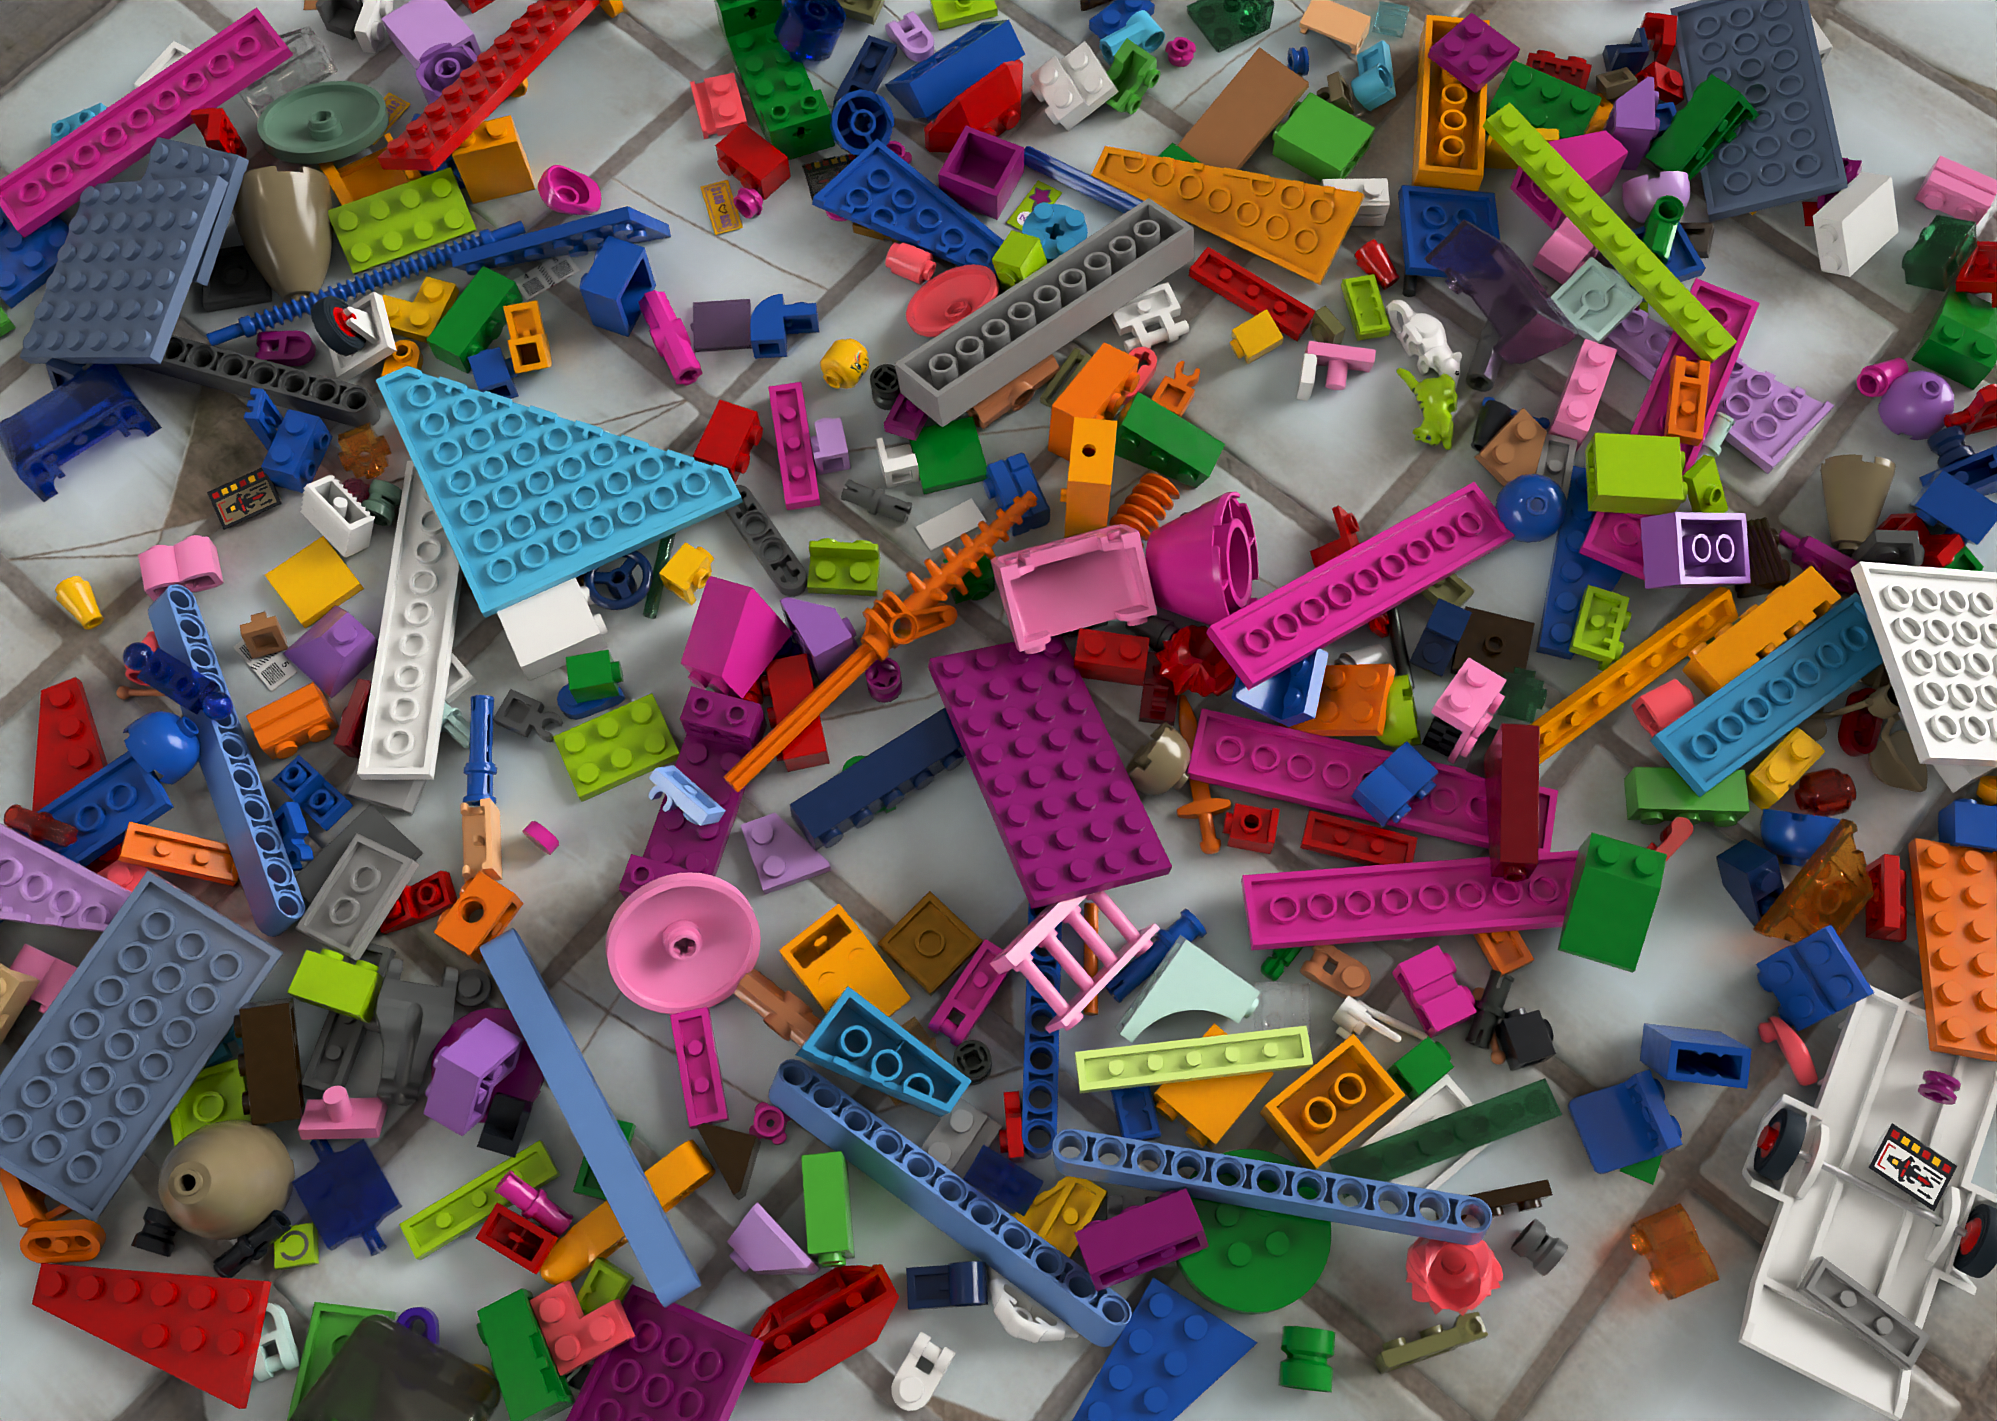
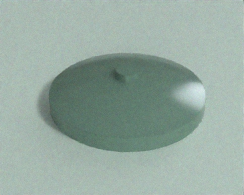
(323, 122)

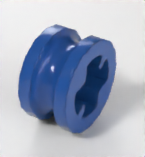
(1298, 60)

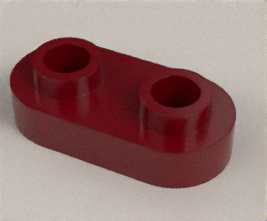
(1859, 728)

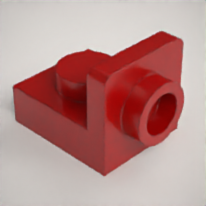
(1662, 33)

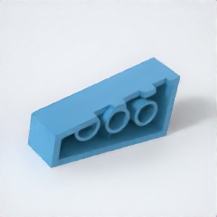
(881, 1054)

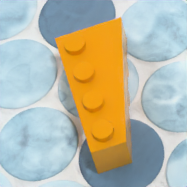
(1760, 631)

